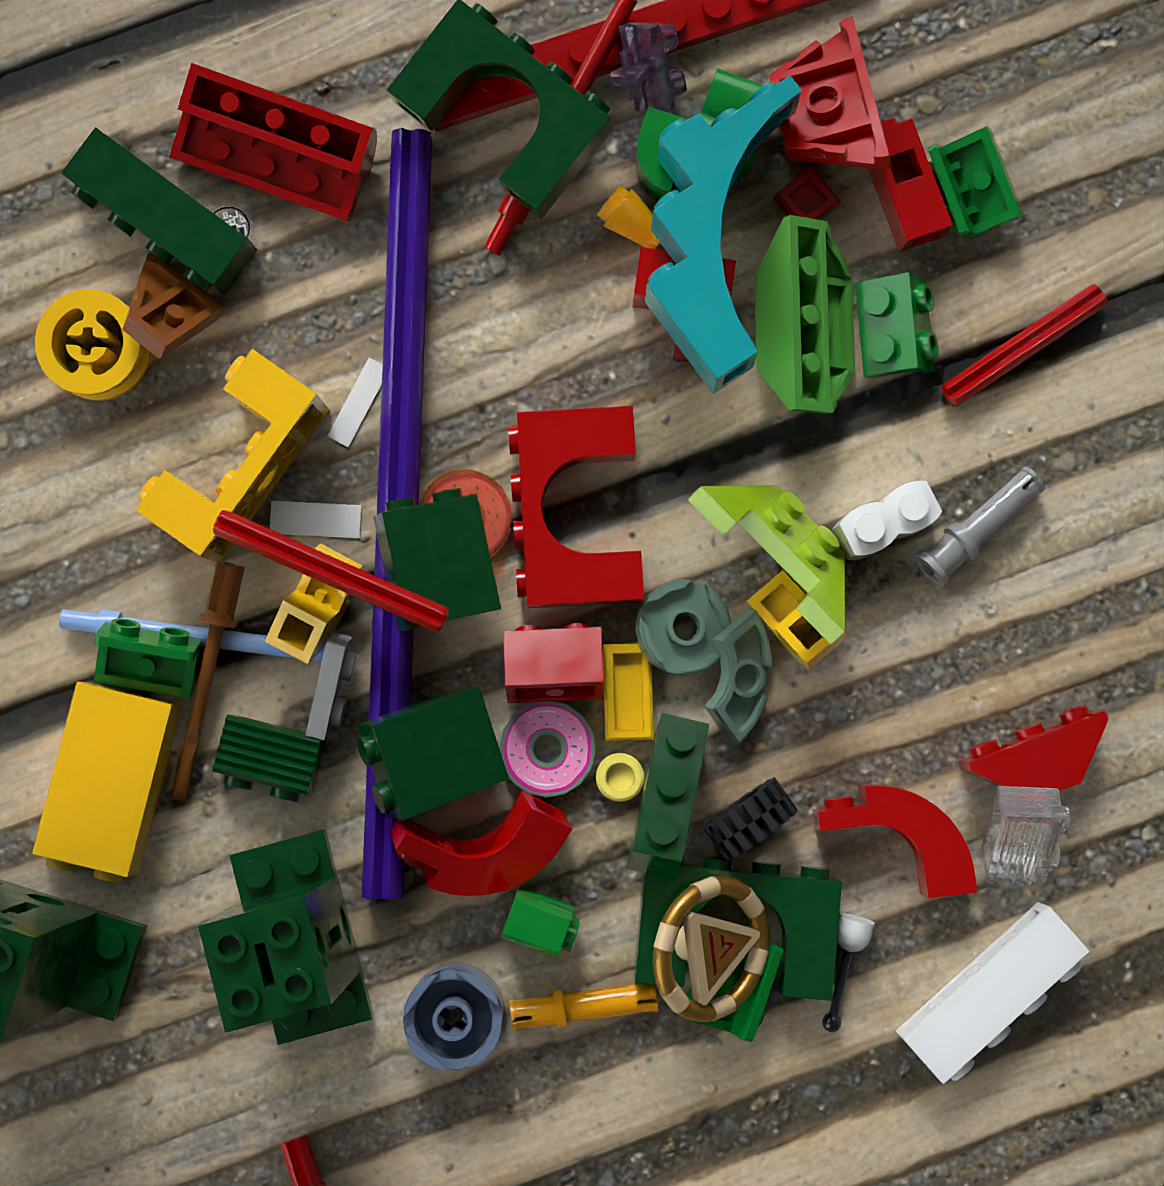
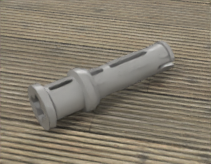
(964, 540)

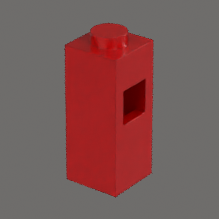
(909, 189)

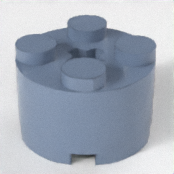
(458, 1044)

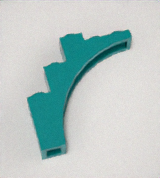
(704, 165)

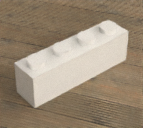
(993, 992)

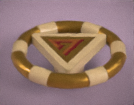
(711, 949)

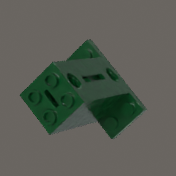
(287, 944)
(60, 958)

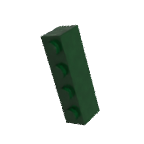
(159, 211)

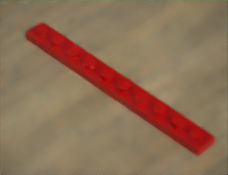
(694, 22)

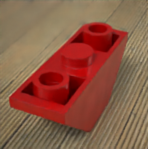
(1039, 755)

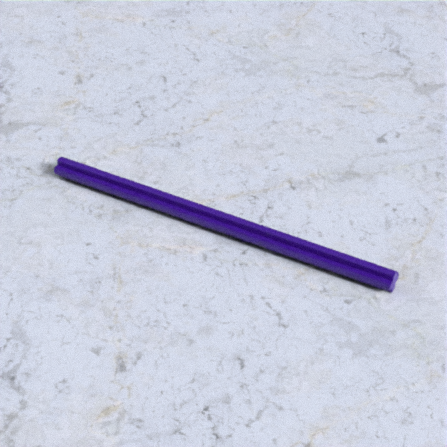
(398, 459)

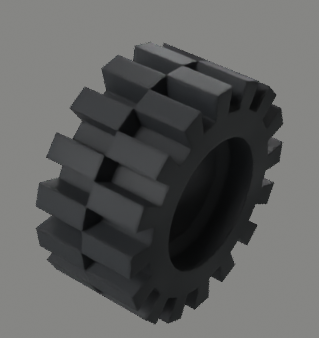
(750, 819)

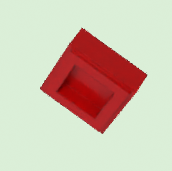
(807, 196)

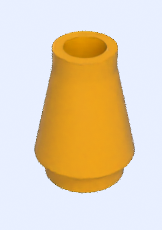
(628, 217)

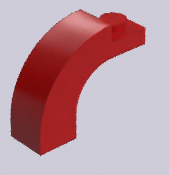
(936, 843)
(489, 863)

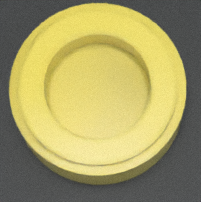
(619, 777)

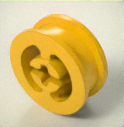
(85, 318)

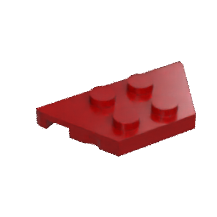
(836, 106)

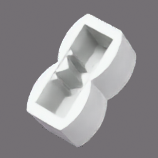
(894, 517)

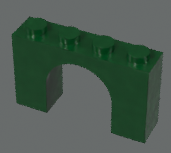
(471, 48)
(803, 902)

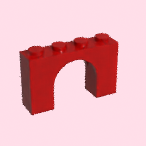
(546, 447)

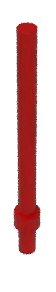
(512, 210)

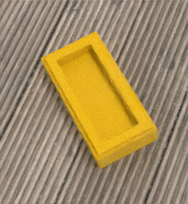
(627, 693)

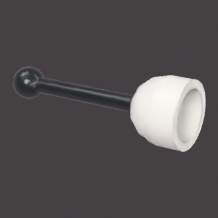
(853, 936)

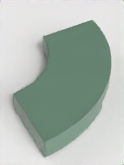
(743, 678)

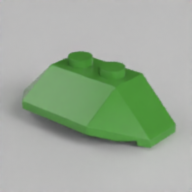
(804, 317)

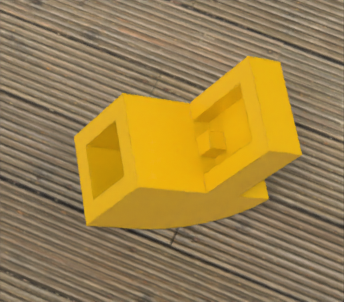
(778, 608)
(309, 615)

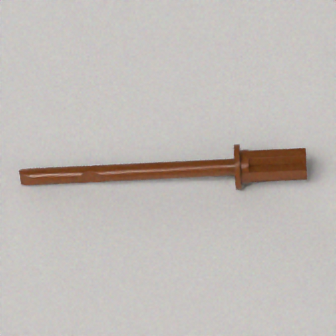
(219, 614)

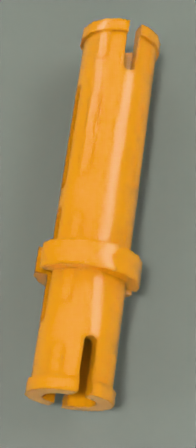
(582, 1005)

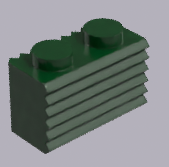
(268, 756)

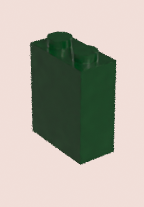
(439, 553)
(431, 753)

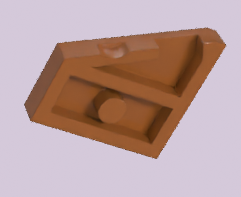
(167, 308)

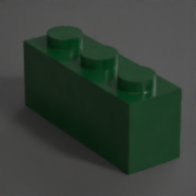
(668, 796)

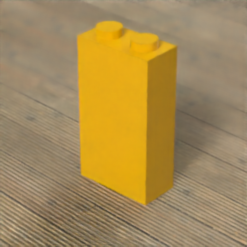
(106, 781)

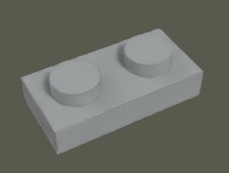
(327, 706)

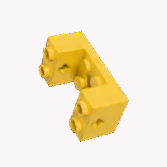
(293, 417)

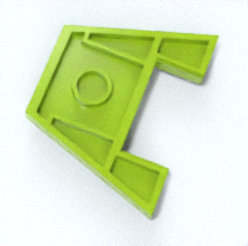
(792, 538)

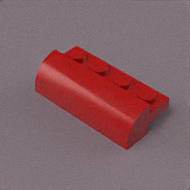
(273, 142)

